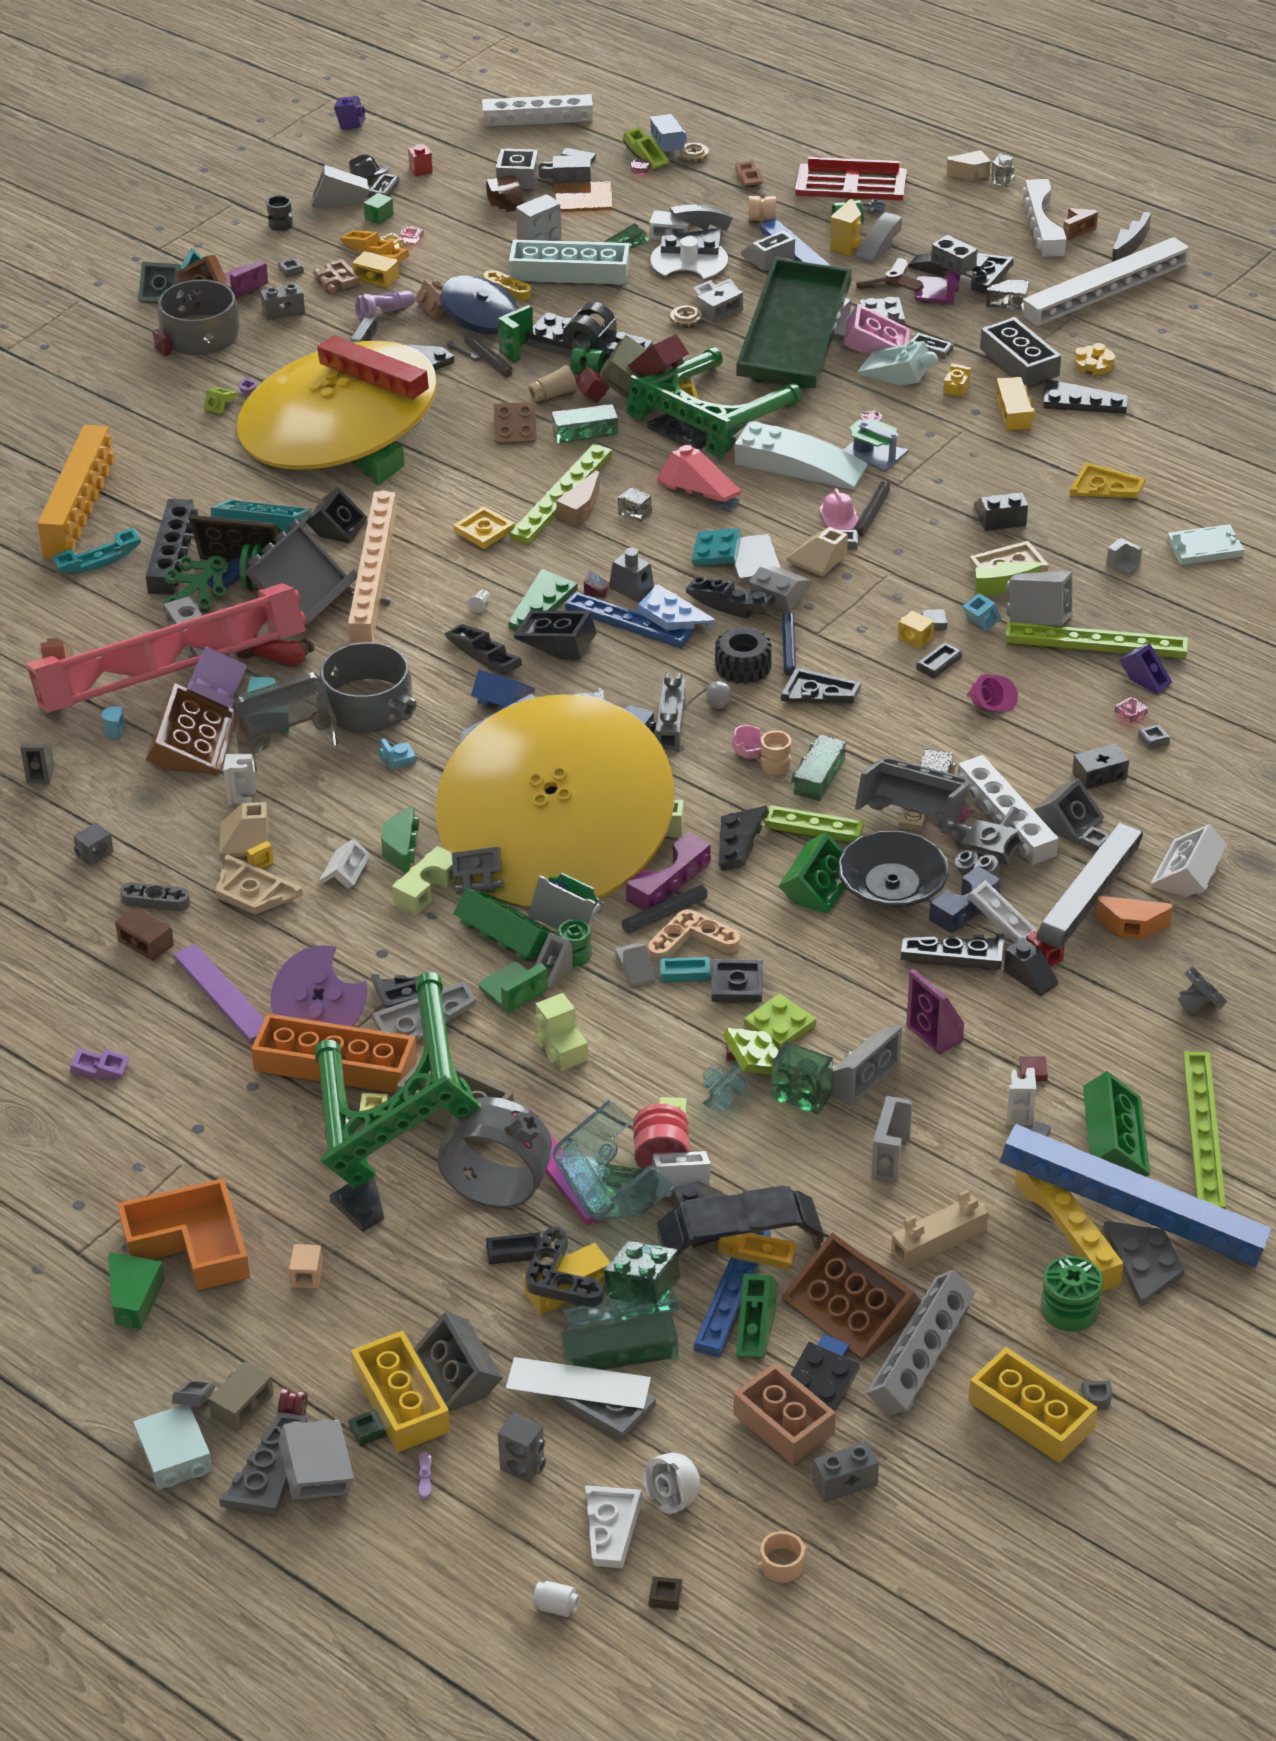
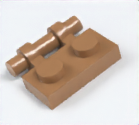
(336, 274)

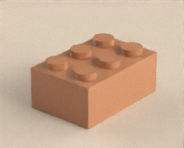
(784, 1413)

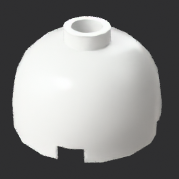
(672, 1482)

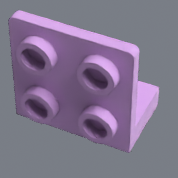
(217, 677)

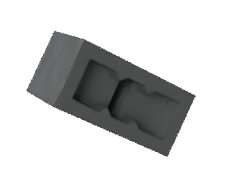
(954, 255)
(521, 1448)

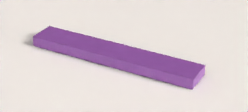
(220, 991)

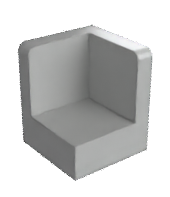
(1124, 556)

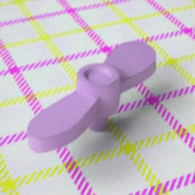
(425, 1475)

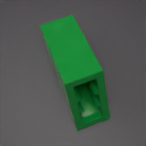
(133, 1288)

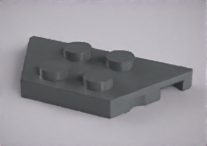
(1147, 1258)

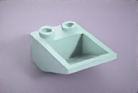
(899, 364)

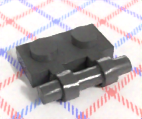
(478, 862)

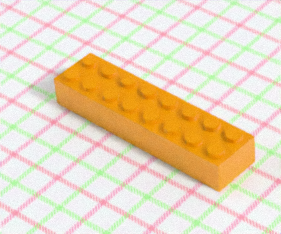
(76, 491)

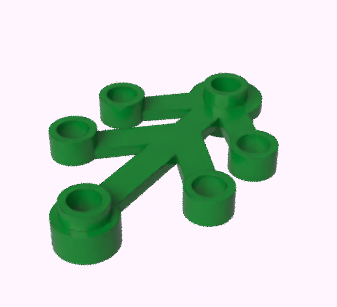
(199, 581)

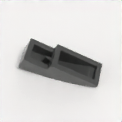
(702, 216)

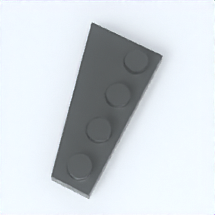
(264, 1477)

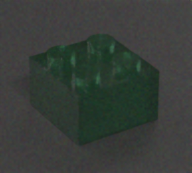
(802, 1077)
(642, 1273)

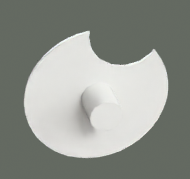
(703, 264)

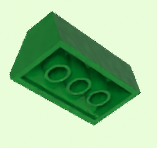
(503, 923)
(1116, 1124)

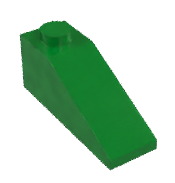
(756, 1315)

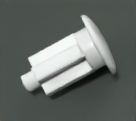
(477, 603)

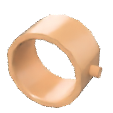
(779, 1572)

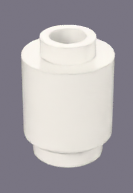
(556, 1598)

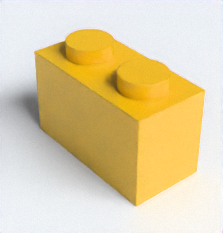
(376, 269)

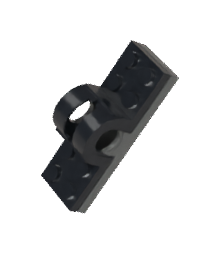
(563, 334)

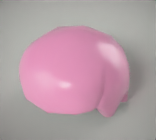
(747, 741)

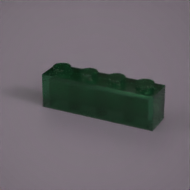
(621, 1343)

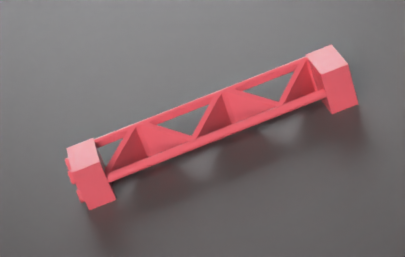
(151, 654)

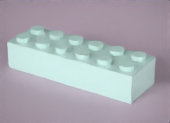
(569, 262)

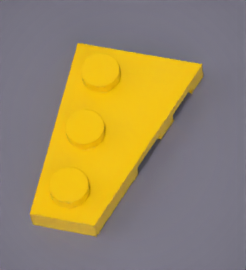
(1106, 482)

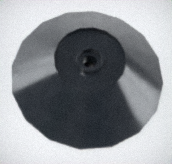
(893, 868)

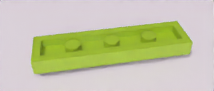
(813, 824)

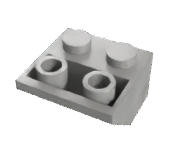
(763, 251)

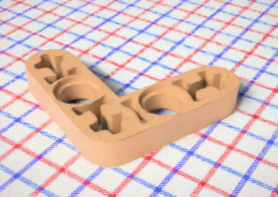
(722, 938)

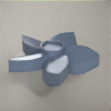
(875, 206)
(728, 504)

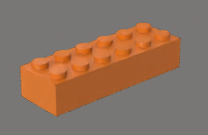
(368, 1056)

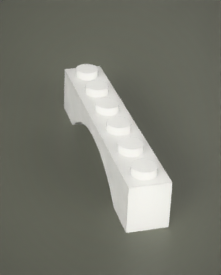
(1048, 236)

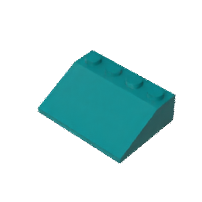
(261, 512)

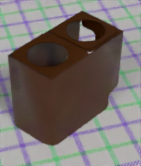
(504, 192)

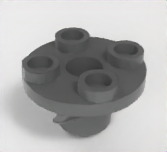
(1199, 994)

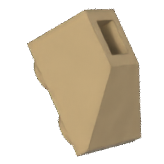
(821, 551)
(244, 829)

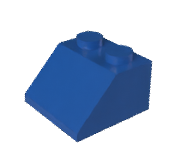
(498, 690)

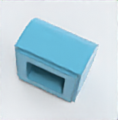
(113, 722)

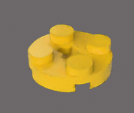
(1094, 359)

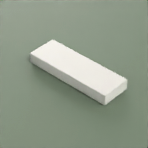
(1000, 912)

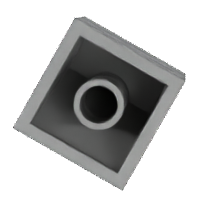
(1040, 598)

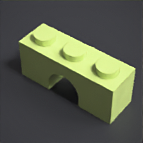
(414, 888)

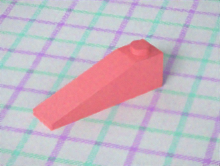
(696, 473)

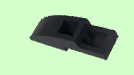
(725, 598)

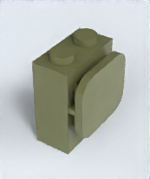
(616, 369)

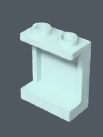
(173, 1446)

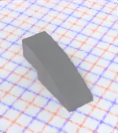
(879, 237)

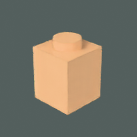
(306, 1266)

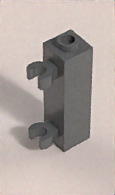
(671, 712)

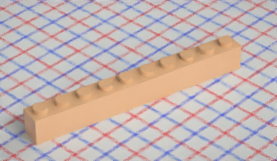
(372, 567)

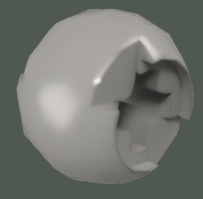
(718, 695)

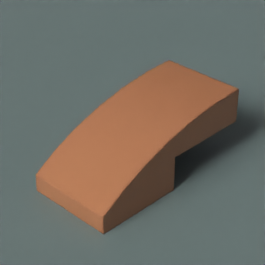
(748, 173)

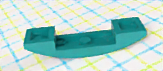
(99, 557)

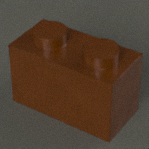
(144, 933)

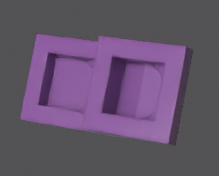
(105, 1066)

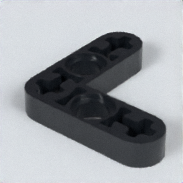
(553, 1278)

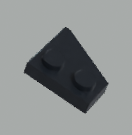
(359, 1204)

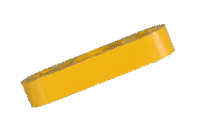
(516, 288)

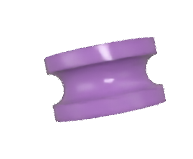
(247, 386)

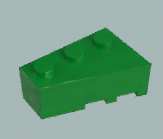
(382, 463)

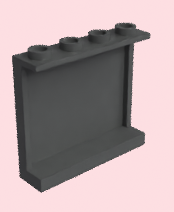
(302, 565)

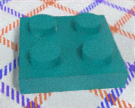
(716, 547)

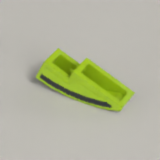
(644, 147)

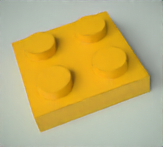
(483, 527)

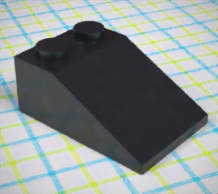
(558, 632)

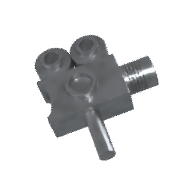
(987, 844)

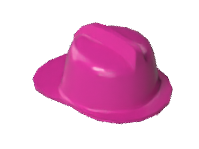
(993, 693)

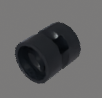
(279, 213)

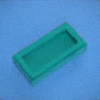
(685, 969)

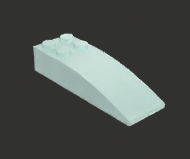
(797, 456)

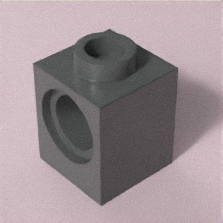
(93, 843)

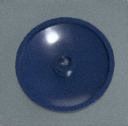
(476, 303)

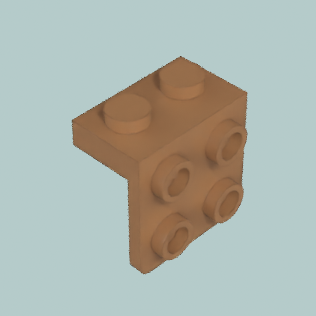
(429, 298)
(515, 422)

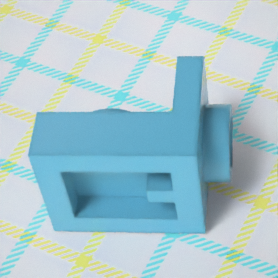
(397, 755)

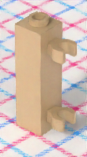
(939, 1231)

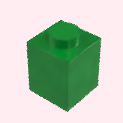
(378, 208)

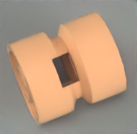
(762, 208)
(775, 752)

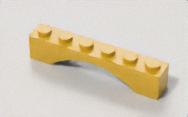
(1076, 1225)

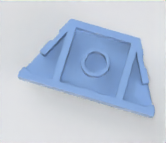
(671, 611)

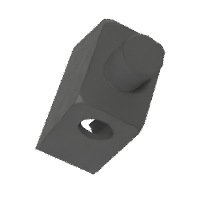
(631, 576)

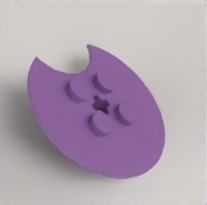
(312, 991)

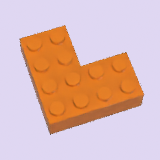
(192, 1221)

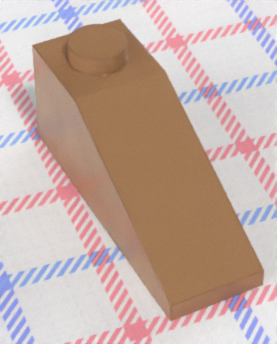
(579, 502)

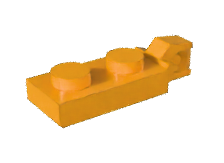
(759, 1249)

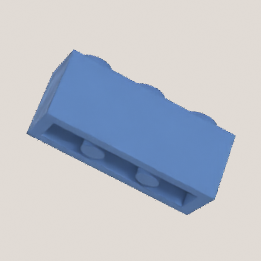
(667, 133)

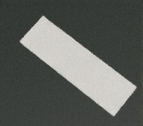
(578, 1382)

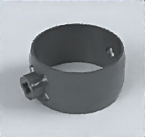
(189, 335)
(363, 662)
(491, 1182)

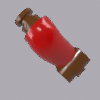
(281, 651)

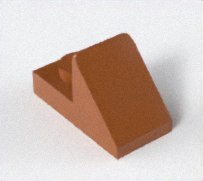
(1080, 222)

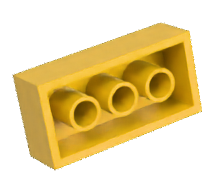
(400, 1391)
(1032, 1404)

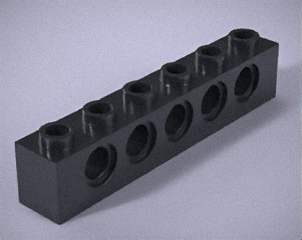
(170, 545)

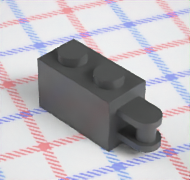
(566, 169)

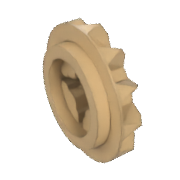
(694, 152)
(692, 314)

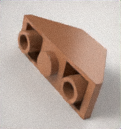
(56, 648)

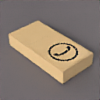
(912, 820)

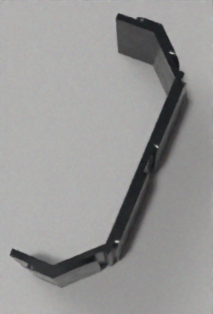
(737, 1215)

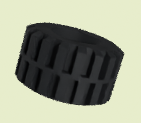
(743, 655)

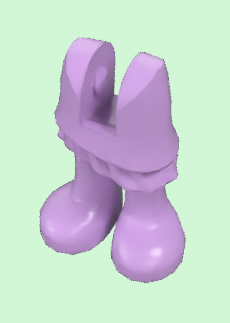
(366, 304)

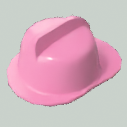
(839, 511)

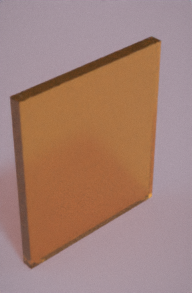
(584, 196)

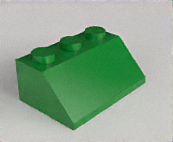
(814, 875)

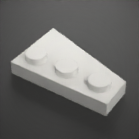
(612, 1523)

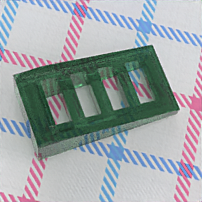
(633, 235)

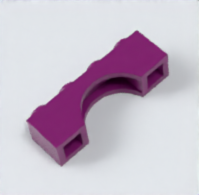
(653, 887)

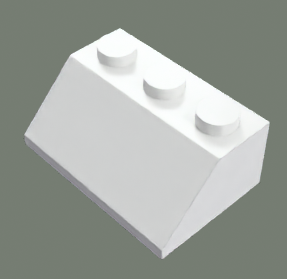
(1190, 862)

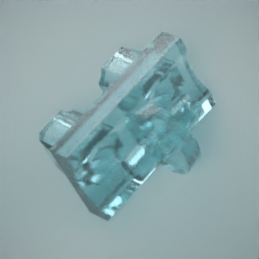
(718, 1093)

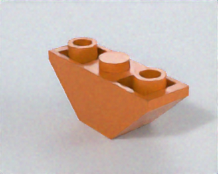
(1133, 917)

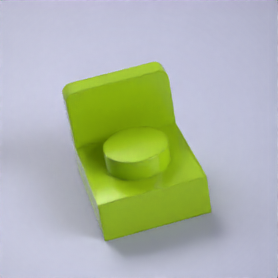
(217, 398)

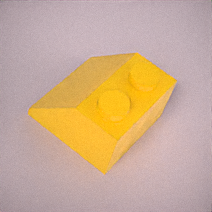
(846, 229)

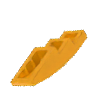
(371, 243)

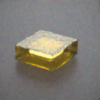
(398, 241)

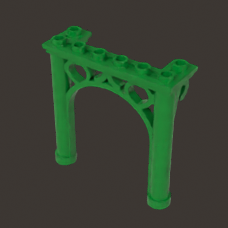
(717, 420)
(402, 1111)

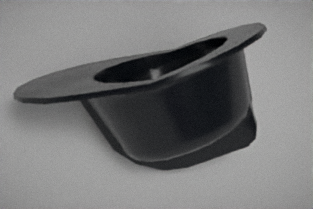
(366, 166)

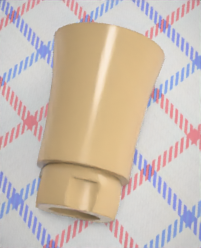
(553, 385)

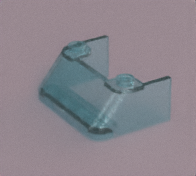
(594, 1143)

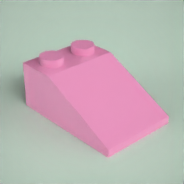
(871, 332)

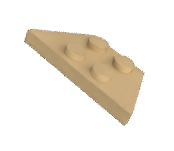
(253, 887)

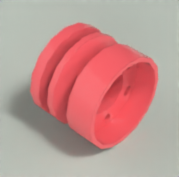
(659, 1131)

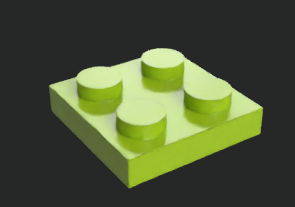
(781, 1020)
(751, 1049)

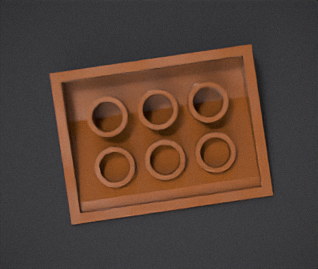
(191, 733)
(851, 1297)

